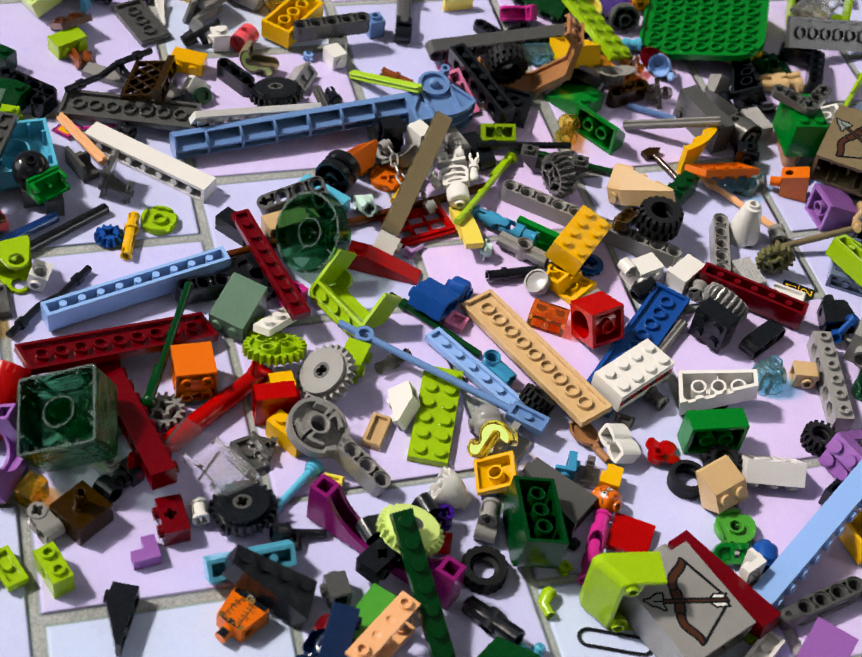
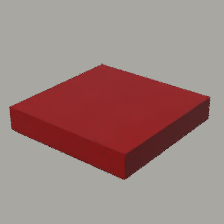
(629, 534)

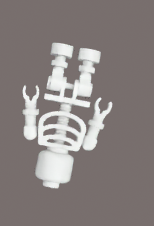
(454, 174)

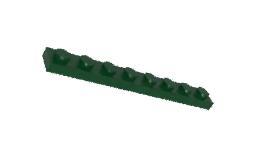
(422, 583)

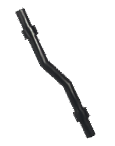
(82, 83)
(23, 321)

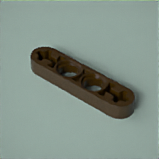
(625, 218)

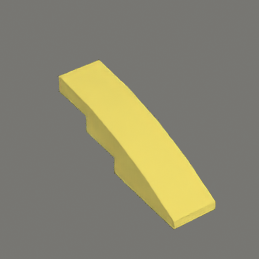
(467, 230)

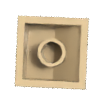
(721, 485)

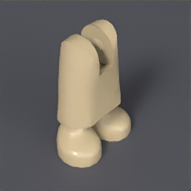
(790, 80)

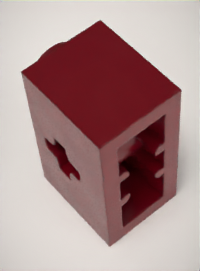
(172, 519)

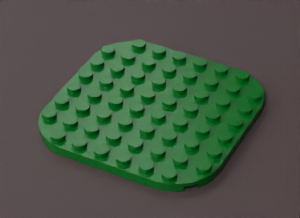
(706, 28)

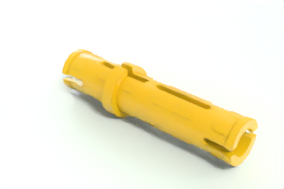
(131, 229)

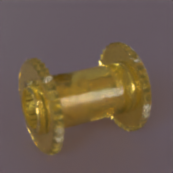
(568, 126)

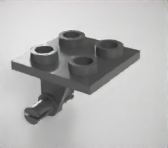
(112, 182)

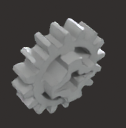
(167, 411)

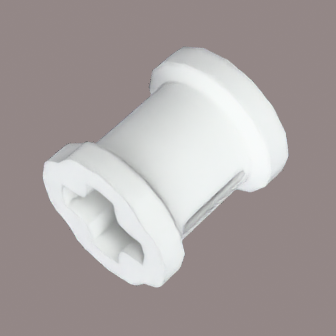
(199, 511)

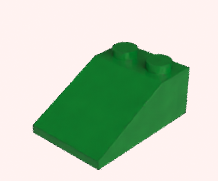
(568, 96)

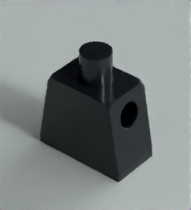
(832, 314)

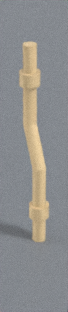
(856, 223)

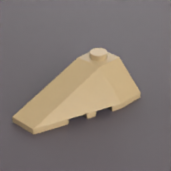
(630, 188)

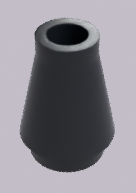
(641, 290)

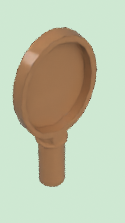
(588, 437)

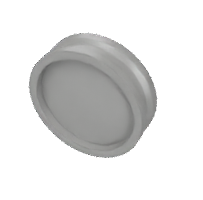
(537, 282)

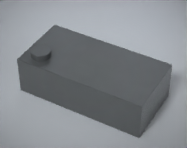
(695, 103)

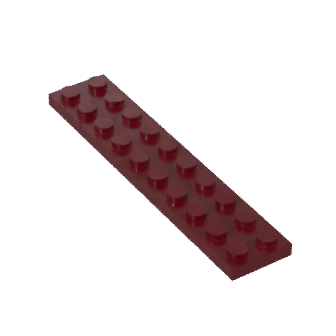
(110, 343)

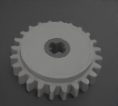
(326, 373)

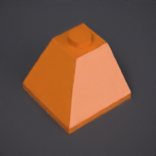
(365, 155)

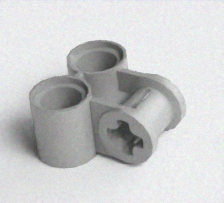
(488, 520)

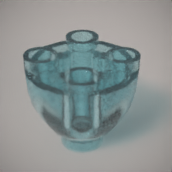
(771, 375)

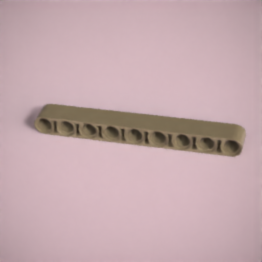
(416, 174)

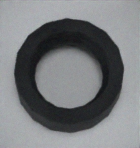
(678, 488)

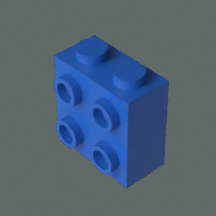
(433, 299)

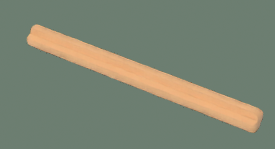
(82, 139)

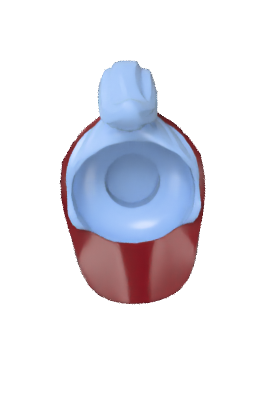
(657, 63)

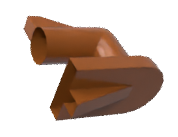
(77, 60)

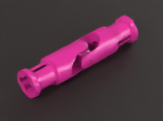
(597, 534)

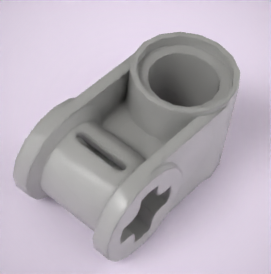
(44, 523)

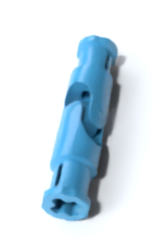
(500, 223)

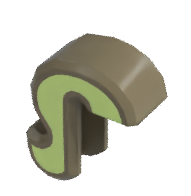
(255, 62)

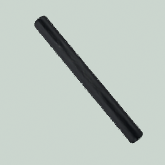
(68, 227)

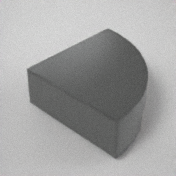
(624, 419)

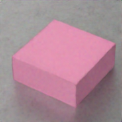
(456, 321)

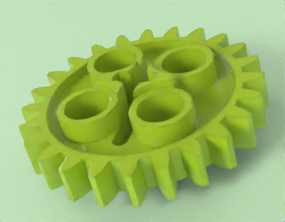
(276, 349)

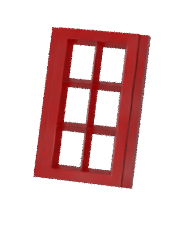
(449, 228)

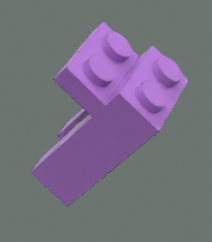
(842, 453)

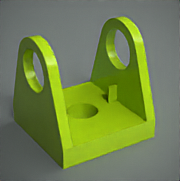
(15, 262)

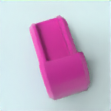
(518, 13)

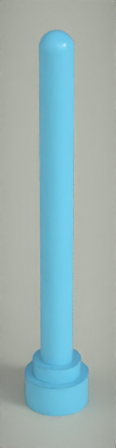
(312, 468)

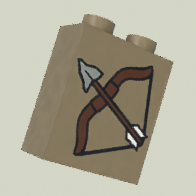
(840, 153)

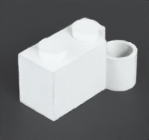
(640, 268)

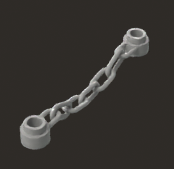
(386, 146)

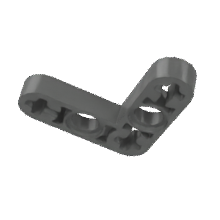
(802, 103)

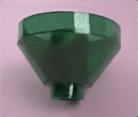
(311, 231)

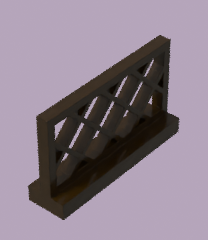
(163, 81)

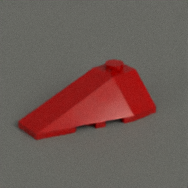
(379, 263)

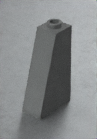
(574, 500)

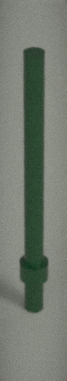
(434, 324)

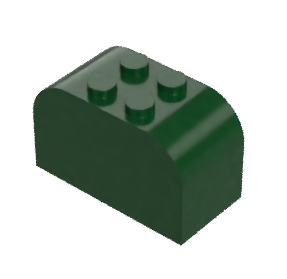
(534, 523)

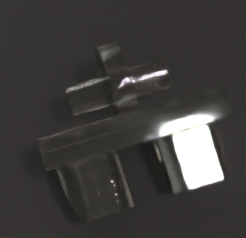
(656, 94)

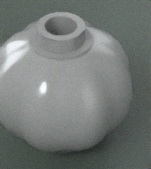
(482, 414)

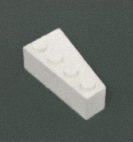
(715, 388)

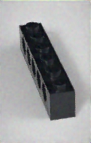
(482, 84)

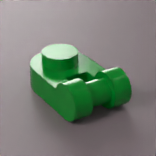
(726, 552)

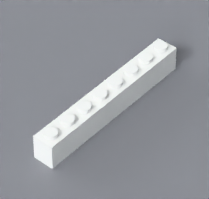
(153, 162)

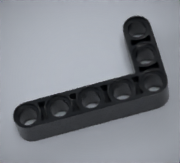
(809, 58)

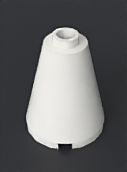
(745, 226)

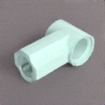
(365, 204)

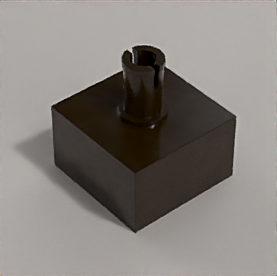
(82, 512)

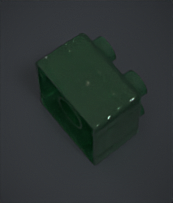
(67, 418)

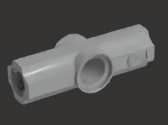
(522, 249)

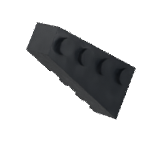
(745, 84)
(271, 583)

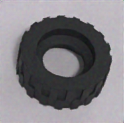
(491, 556)

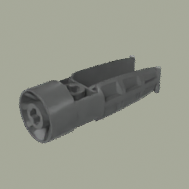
(745, 128)

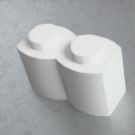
(619, 443)

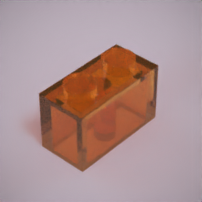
(548, 317)

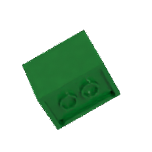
(799, 133)

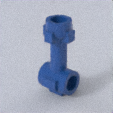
(851, 320)

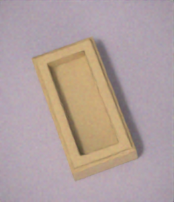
(376, 431)

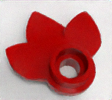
(661, 452)

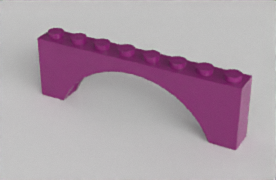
(333, 512)

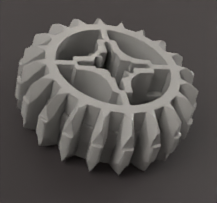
(727, 299)

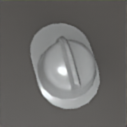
(614, 74)
(405, 158)

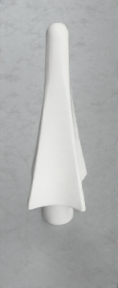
(159, 6)

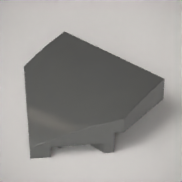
(255, 450)

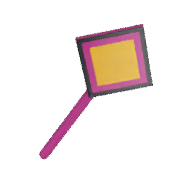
(60, 130)

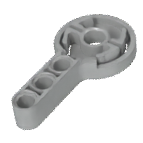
(331, 444)

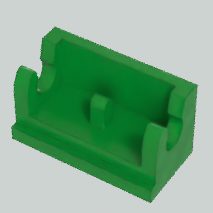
(47, 184)

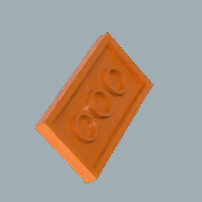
(721, 170)

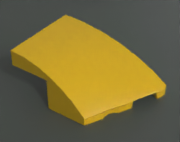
(693, 151)
(567, 286)

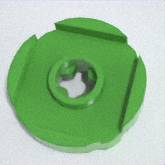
(731, 517)

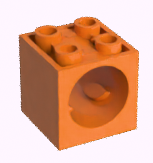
(193, 371)

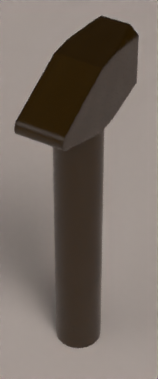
(652, 153)

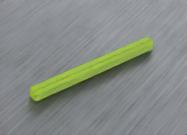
(386, 81)

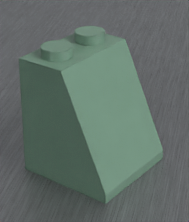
(239, 307)

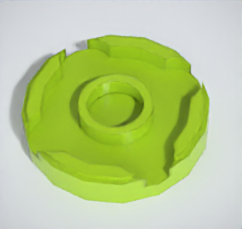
(159, 220)

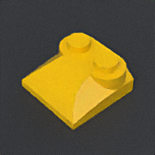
(495, 473)

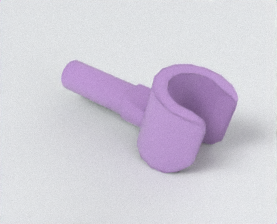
(410, 252)

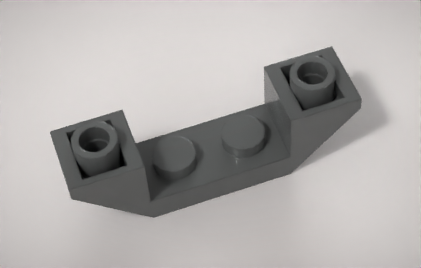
(529, 155)

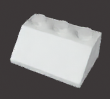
(773, 471)

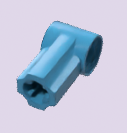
(493, 362)

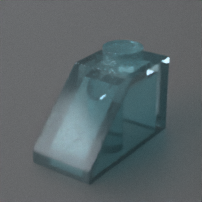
(538, 53)

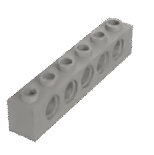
(831, 384)

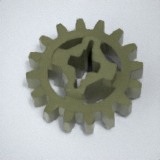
(775, 258)

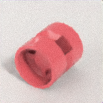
(242, 35)

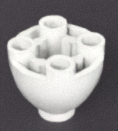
(449, 490)

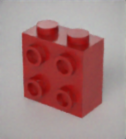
(271, 397)

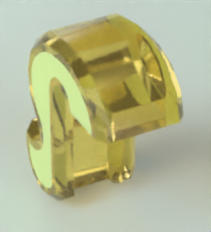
(488, 436)

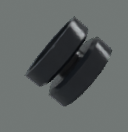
(339, 170)

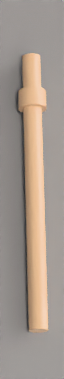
(713, 185)

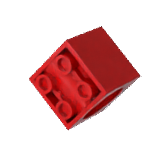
(597, 319)

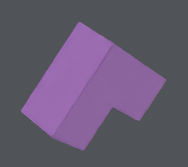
(148, 555)

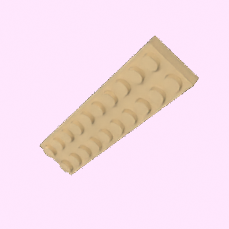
(537, 358)

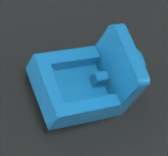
(572, 465)

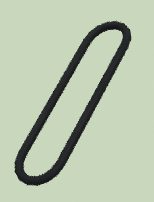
(610, 648)

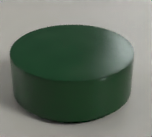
(202, 95)

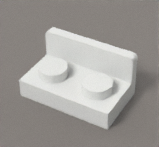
(752, 567)

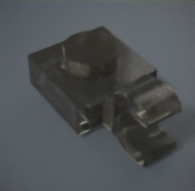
(588, 475)

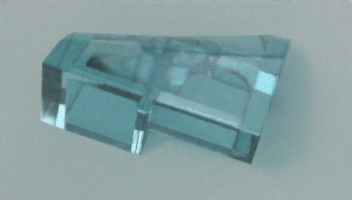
(747, 186)

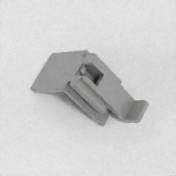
(201, 11)

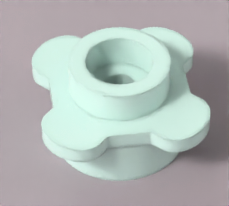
(486, 250)

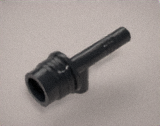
(190, 38)
(284, 531)

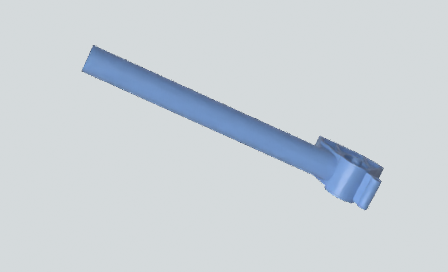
(436, 95)

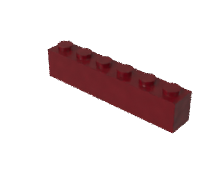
(758, 297)
(758, 608)

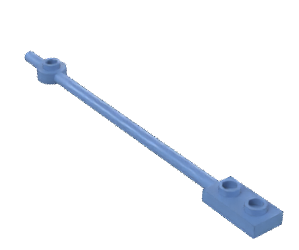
(528, 417)

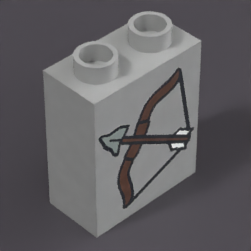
(690, 613)

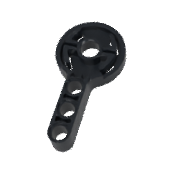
(210, 286)

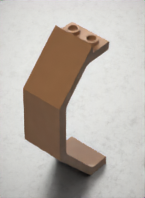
(557, 70)

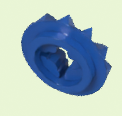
(110, 240)
(596, 264)

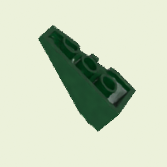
(15, 93)

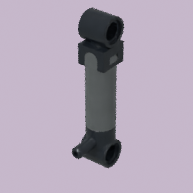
(403, 24)

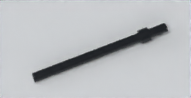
(494, 145)

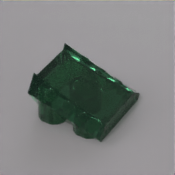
(770, 64)

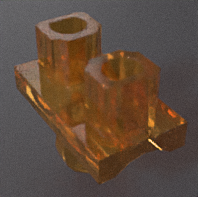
(639, 67)

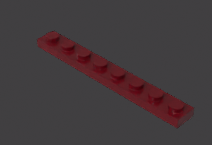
(270, 265)

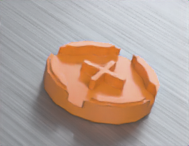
(384, 178)

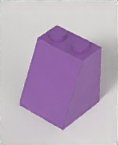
(830, 208)
(827, 641)

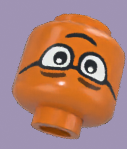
(607, 498)

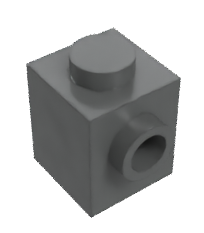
(336, 588)

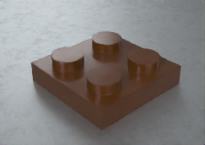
(72, 20)

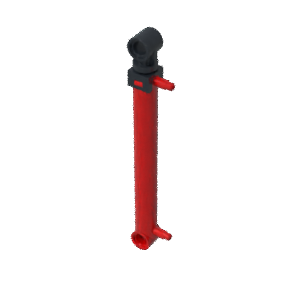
(128, 469)

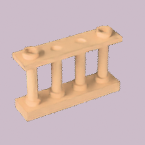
(388, 630)

